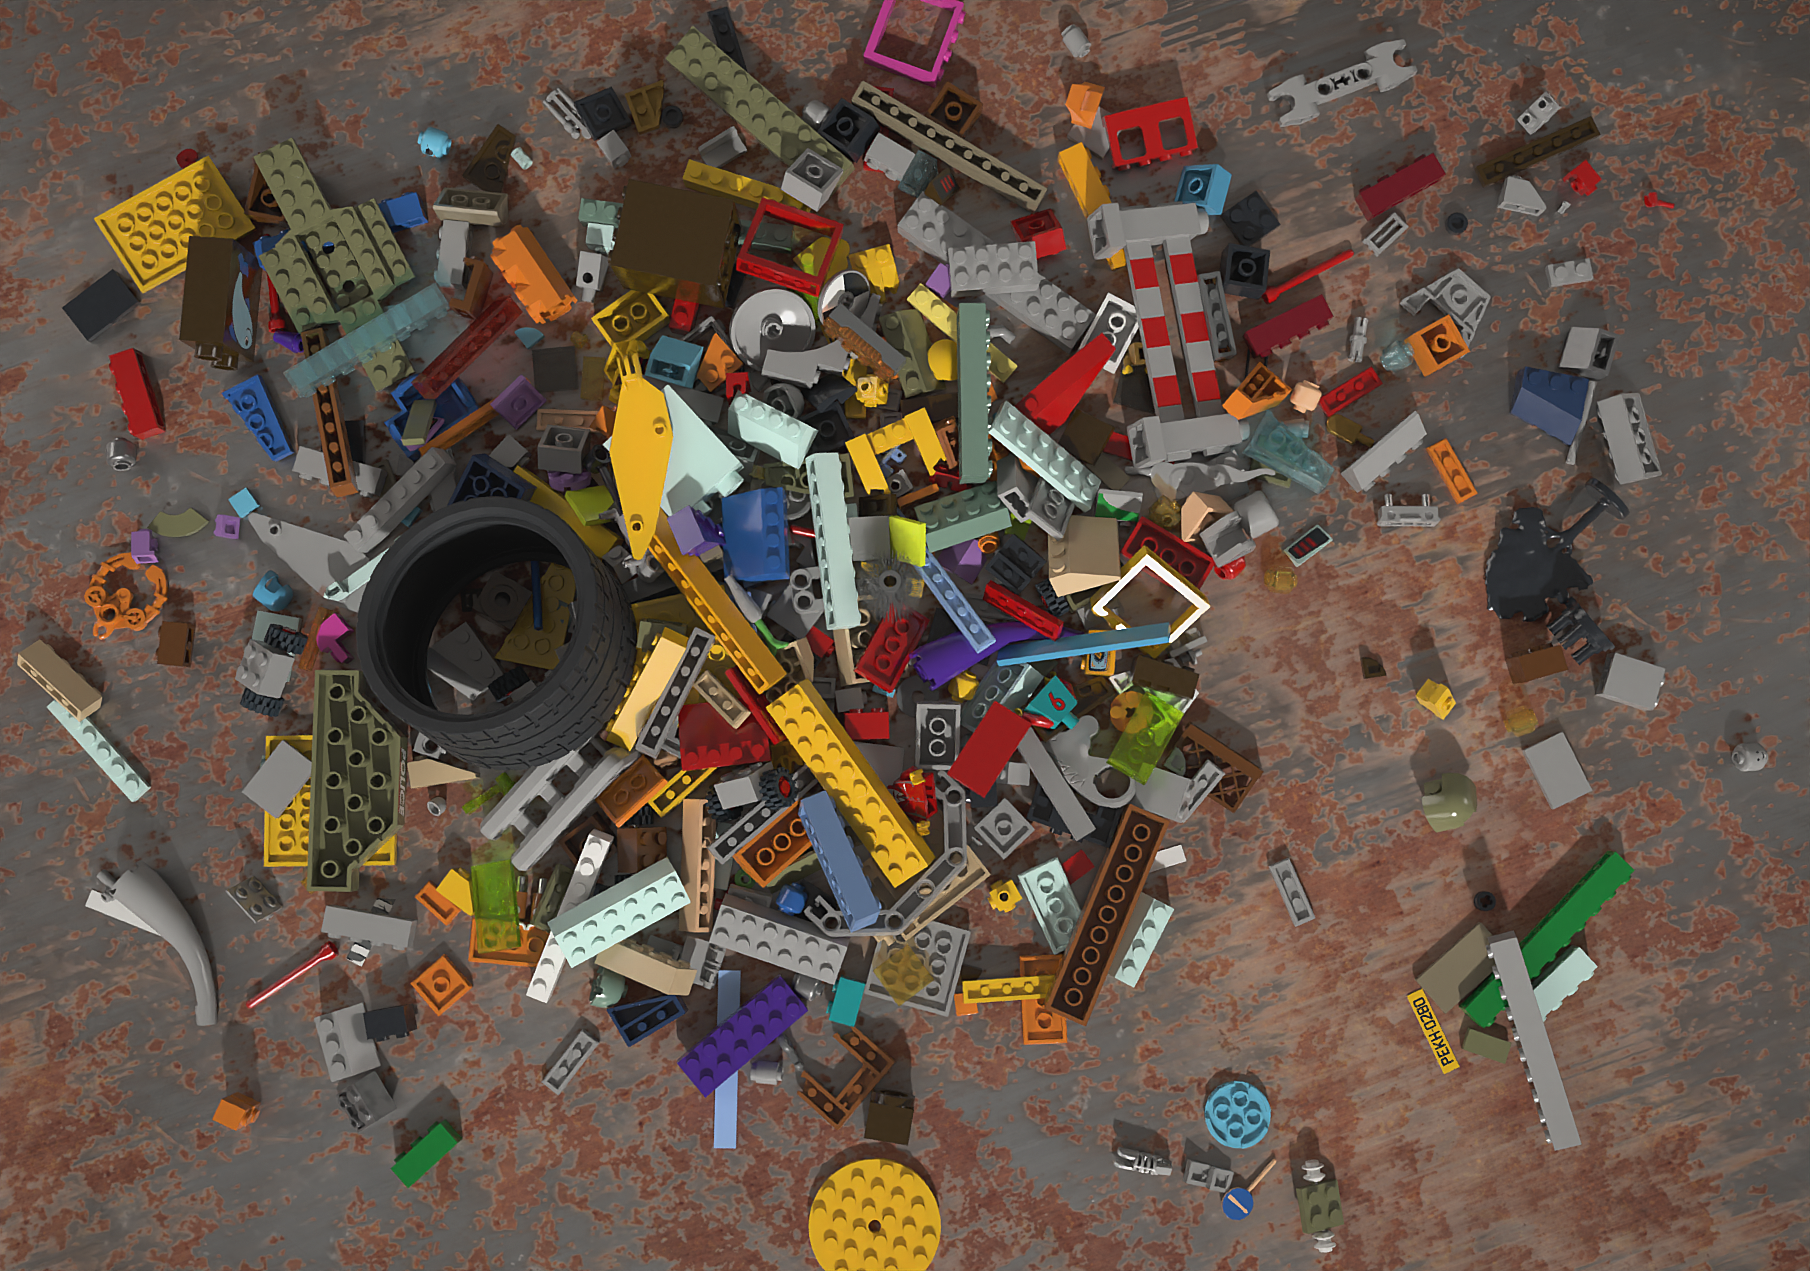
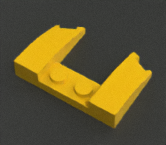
(866, 447)

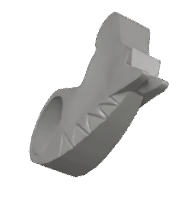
(1072, 757)

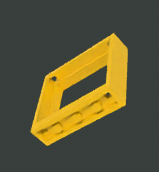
(1128, 571)

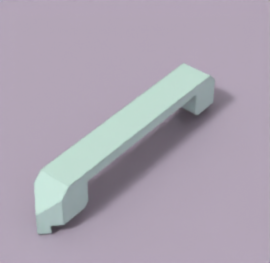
(340, 590)

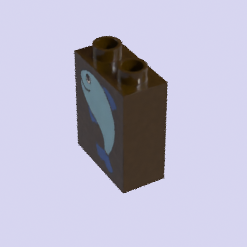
(220, 301)

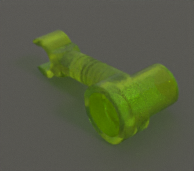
(503, 785)

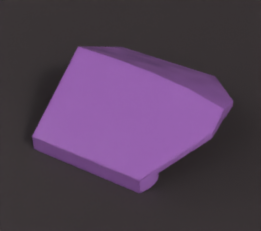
(963, 560)

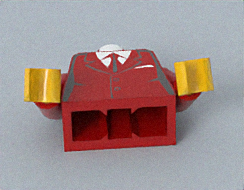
(916, 796)

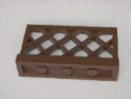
(1227, 755)

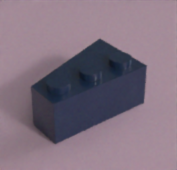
(645, 1016)

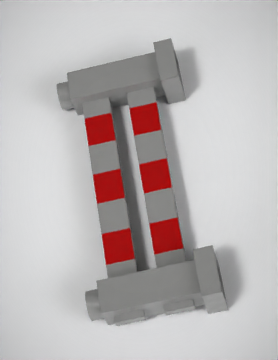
(1168, 433)

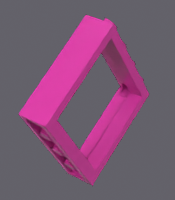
(905, 70)

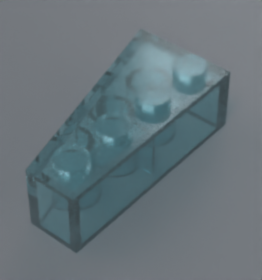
(1287, 454)

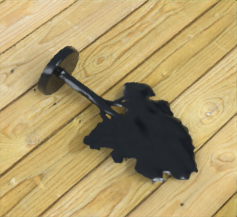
(1529, 571)

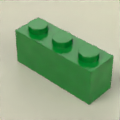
(425, 1152)

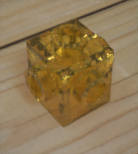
(1165, 513)

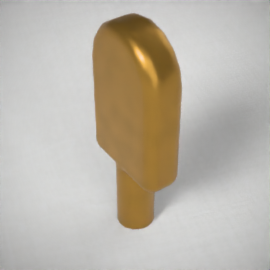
(1347, 430)

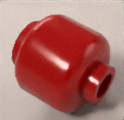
(1231, 570)

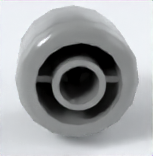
(1256, 514)

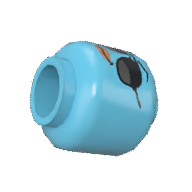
(434, 142)

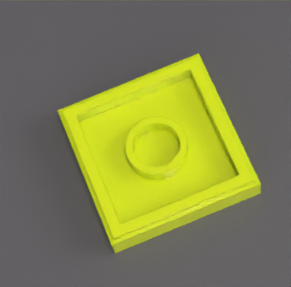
(590, 503)
(909, 538)

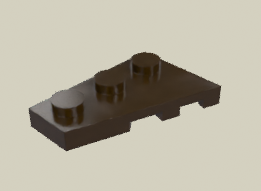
(492, 161)

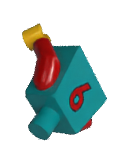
(1052, 705)

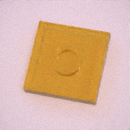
(903, 975)

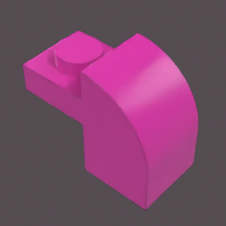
(332, 634)

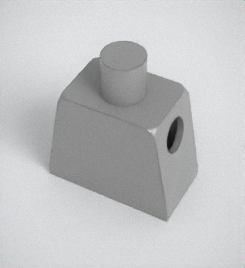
(591, 265)

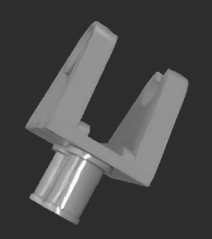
(1226, 540)

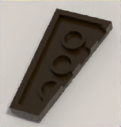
(1088, 697)

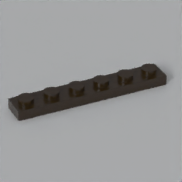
(1537, 151)

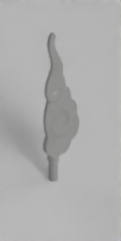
(1183, 478)

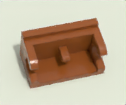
(948, 437)

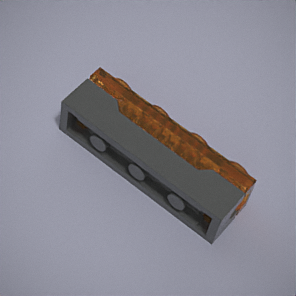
(1216, 317)
(863, 342)

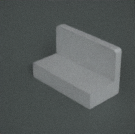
(722, 148)

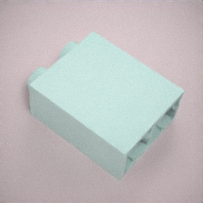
(697, 461)

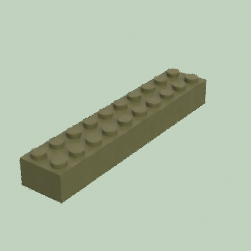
(750, 103)

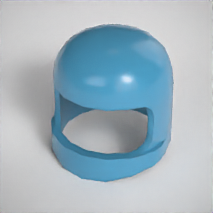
(275, 596)

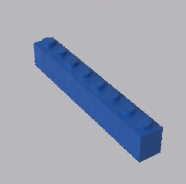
(399, 212)

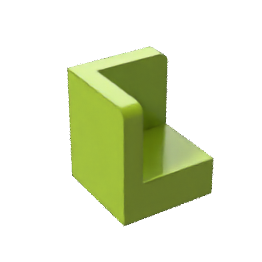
(1017, 527)

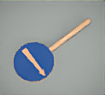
(1238, 1201)

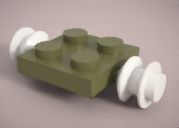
(1319, 1206)

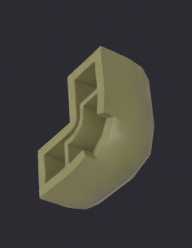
(1449, 801)

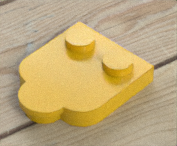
(813, 256)

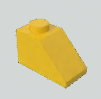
(458, 889)

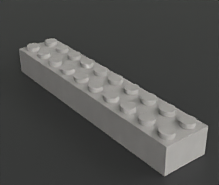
(1045, 310)

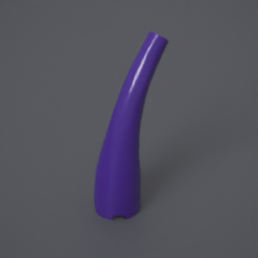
(953, 653)

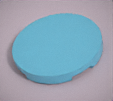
(1237, 1114)

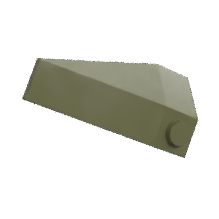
(793, 479)

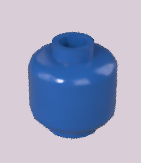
(791, 899)

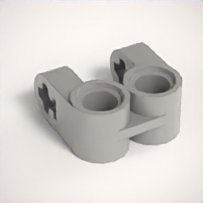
(806, 591)

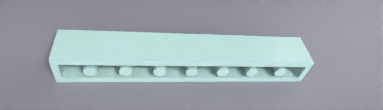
(833, 541)

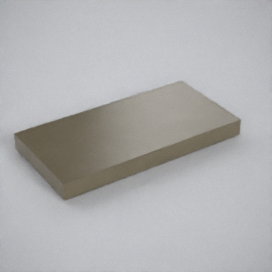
(1458, 969)

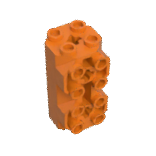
(533, 274)

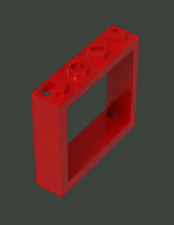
(782, 274)

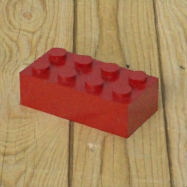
(1180, 555)

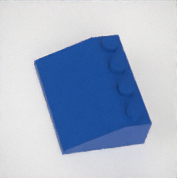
(756, 535)

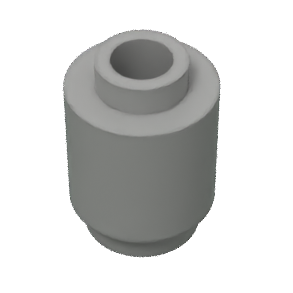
(1076, 41)
(766, 1072)

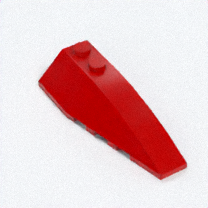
(1061, 391)

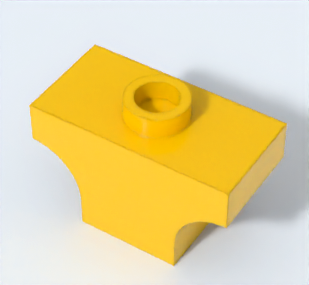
(1436, 698)

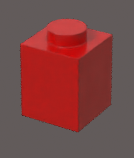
(820, 643)

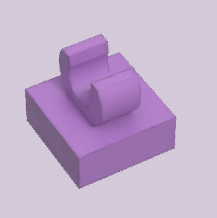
(227, 526)

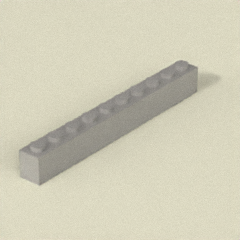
(1534, 1040)

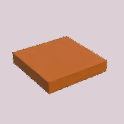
(441, 985)

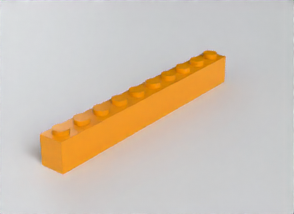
(715, 609)

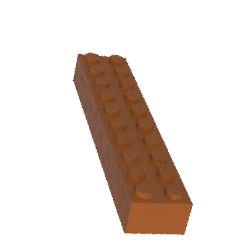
(1105, 914)

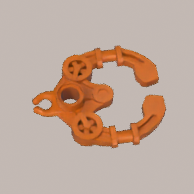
(121, 601)

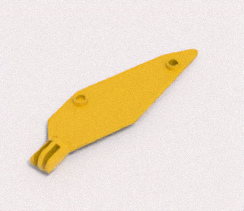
(640, 452)

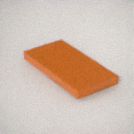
(528, 955)
(1039, 1024)

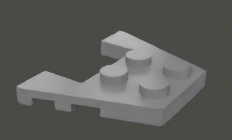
(1454, 296)

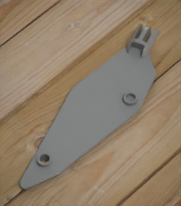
(313, 556)

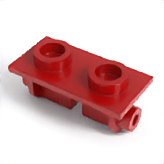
(944, 474)

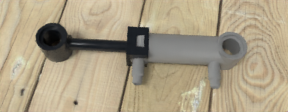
(596, 462)

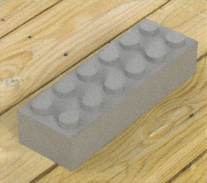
(778, 939)

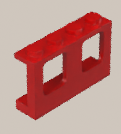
(1148, 120)

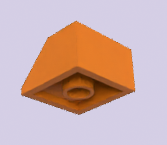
(1437, 345)

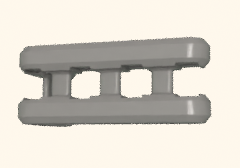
(564, 808)

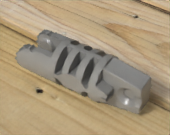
(1143, 1162)

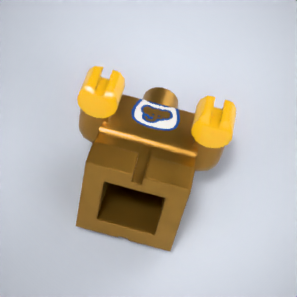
(1133, 356)

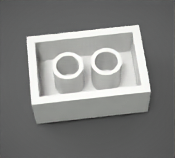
(1118, 323)

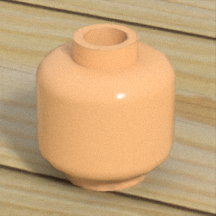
(1305, 396)

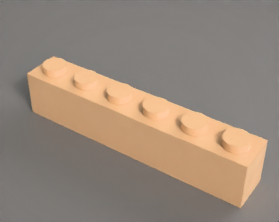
(697, 866)

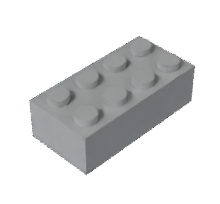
(993, 269)

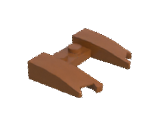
(840, 1108)

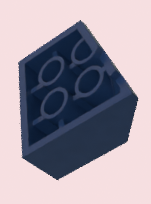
(1550, 401)
(490, 478)

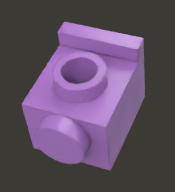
(144, 546)

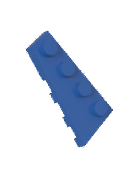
(260, 416)

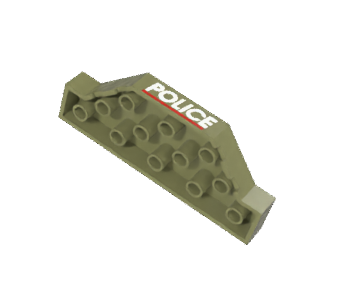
(354, 781)

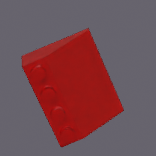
(712, 742)

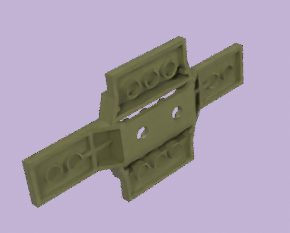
(362, 253)

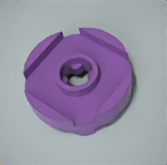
(559, 480)

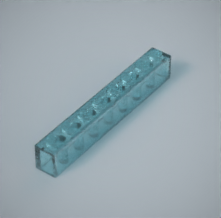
(367, 340)

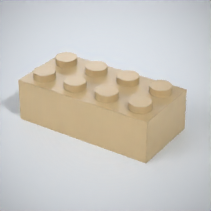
(648, 967)

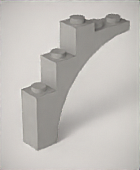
(802, 367)

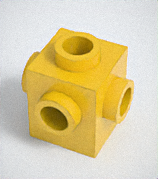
(872, 391)
(1004, 887)

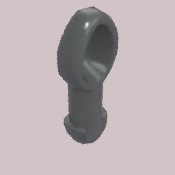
(787, 1046)

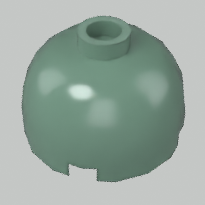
(607, 988)

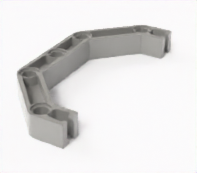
(936, 877)

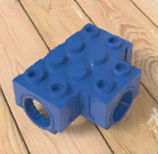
(452, 405)

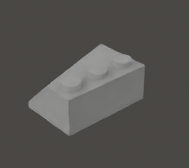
(464, 661)

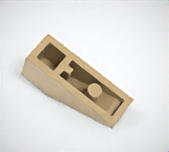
(431, 772)

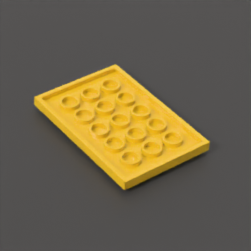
(155, 225)

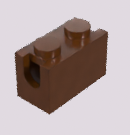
(175, 644)

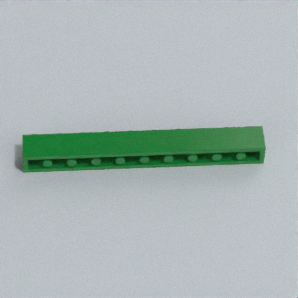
(1553, 932)

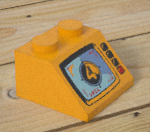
(1098, 663)

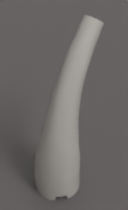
(159, 907)

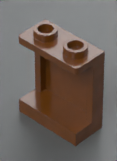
(476, 291)

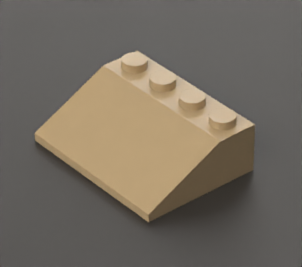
(1084, 555)
(851, 644)

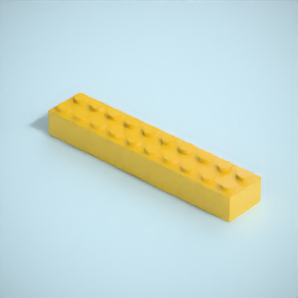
(851, 782)

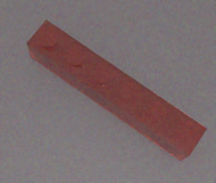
(467, 347)

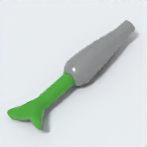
(753, 614)

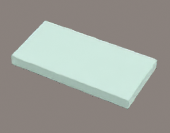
(1052, 902)

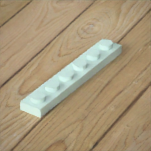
(103, 752)

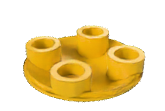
(943, 359)

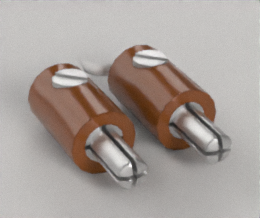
(522, 898)

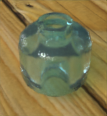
(1397, 356)

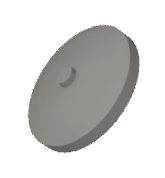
(773, 321)

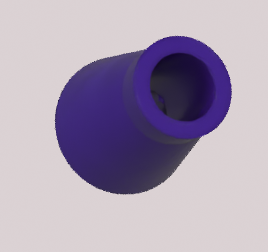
(290, 340)

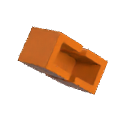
(237, 1111)

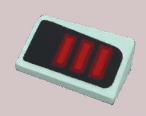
(1307, 545)

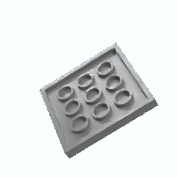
(941, 952)

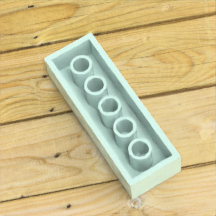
(619, 912)

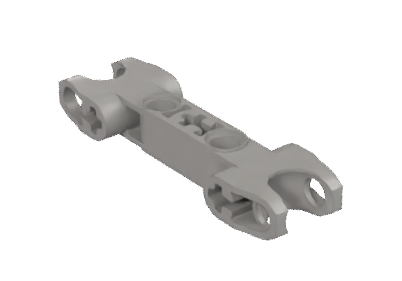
(1377, 69)

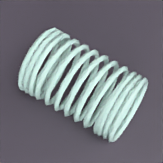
(526, 159)

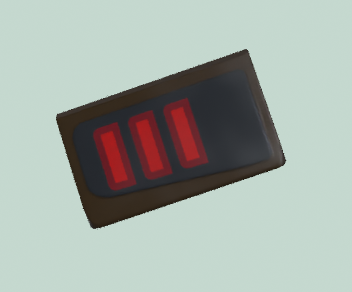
(942, 187)

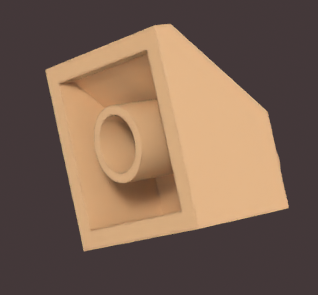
(1199, 513)

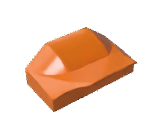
(1084, 103)

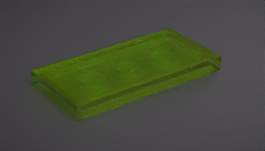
(1145, 738)
(495, 906)

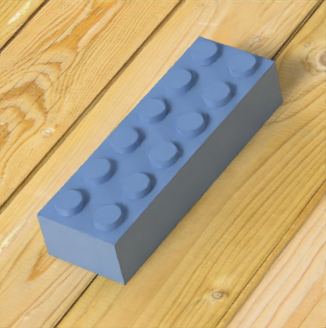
(839, 861)

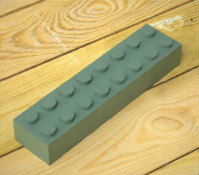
(972, 393)

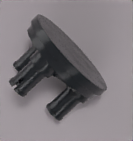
(1583, 628)

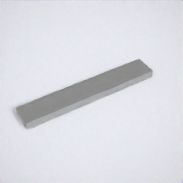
(1055, 786)

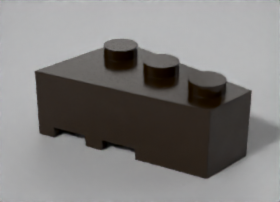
(1163, 677)

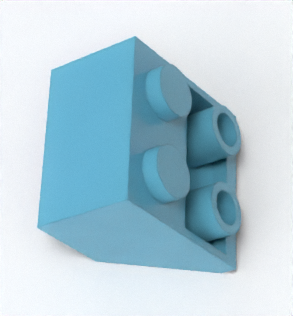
(674, 361)

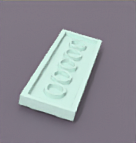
(1045, 456)

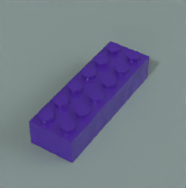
(742, 1035)

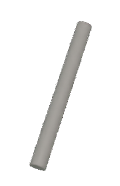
(1573, 450)

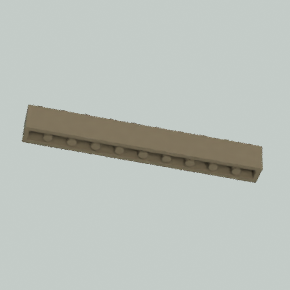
(949, 147)

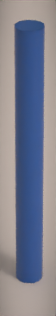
(536, 589)

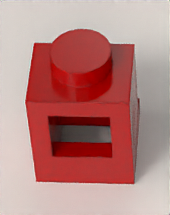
(1583, 179)

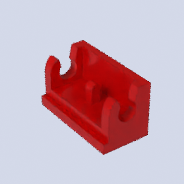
(736, 382)

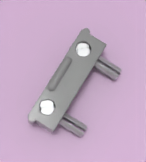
(1408, 515)

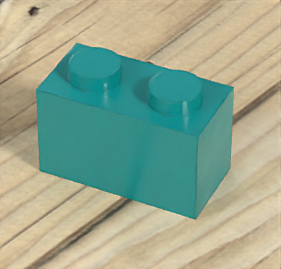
(846, 1001)

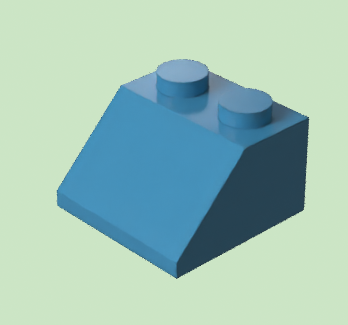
(1204, 186)

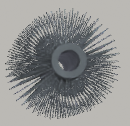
(886, 578)

